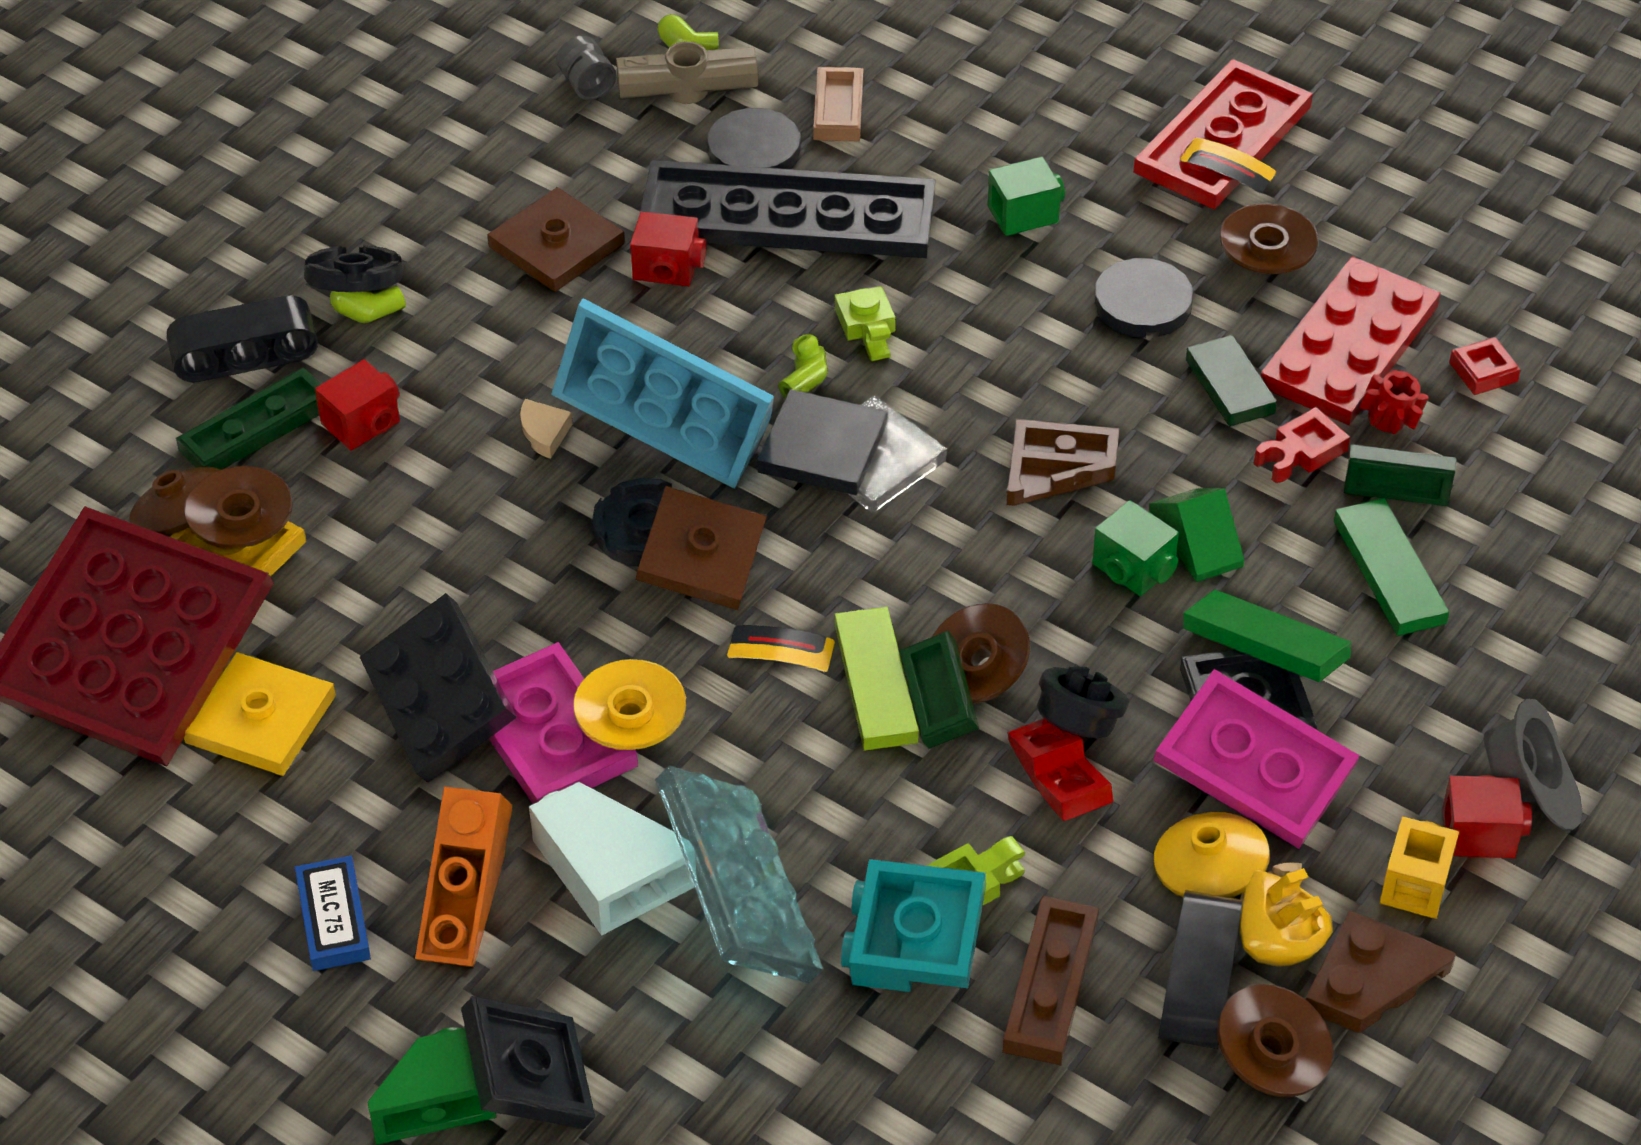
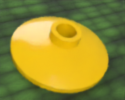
(629, 704)
(1211, 854)

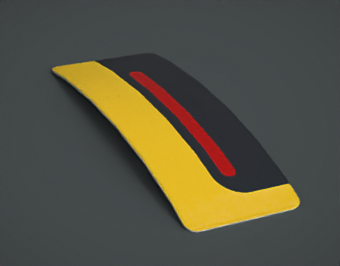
(1230, 163)
(781, 645)

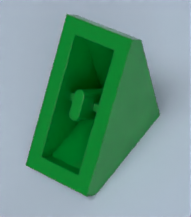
(1206, 531)

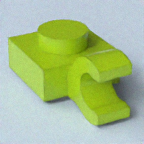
(867, 316)
(998, 863)

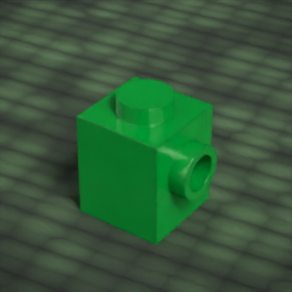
(1025, 195)
(1135, 548)

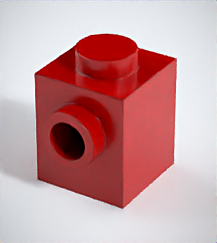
(666, 249)
(358, 404)
(1487, 815)

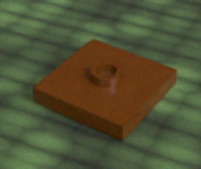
(556, 239)
(701, 548)

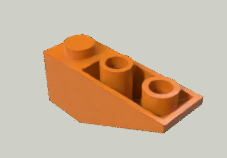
(463, 875)

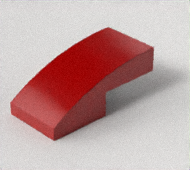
(1060, 769)

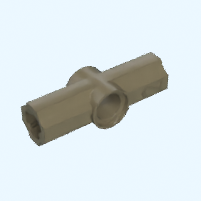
(687, 72)

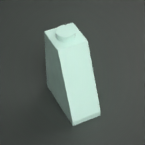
(608, 855)

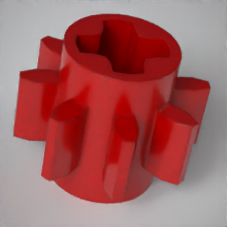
(1394, 401)

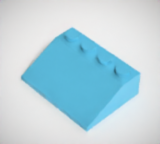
(662, 394)

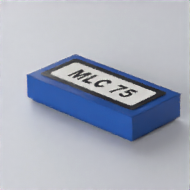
(332, 913)

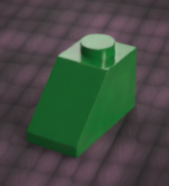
(428, 1090)

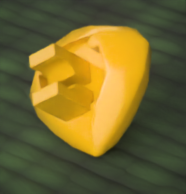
(1282, 920)

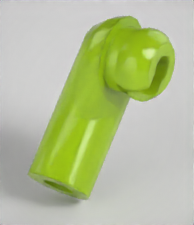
(674, 29)
(367, 306)
(809, 366)

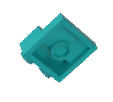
(913, 926)

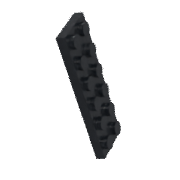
(796, 207)

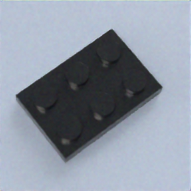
(437, 687)

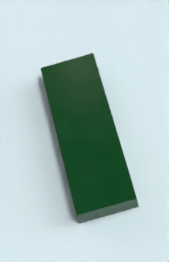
(252, 422)

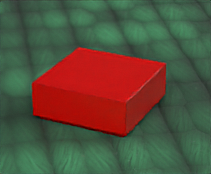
(1484, 366)

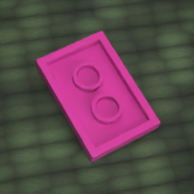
(544, 741)
(1256, 758)

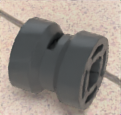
(586, 67)

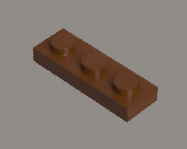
(1050, 980)

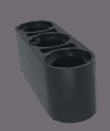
(241, 338)
(1200, 969)

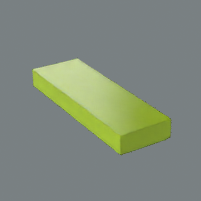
(876, 678)

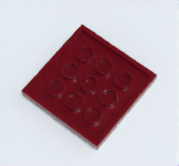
(127, 634)

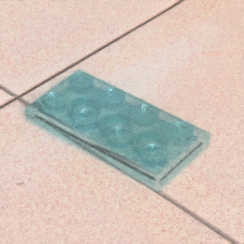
(738, 875)

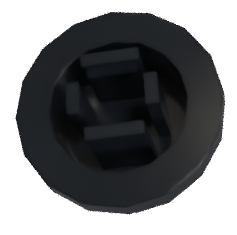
(1080, 701)

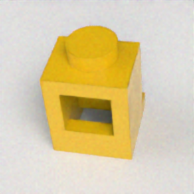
(1419, 867)

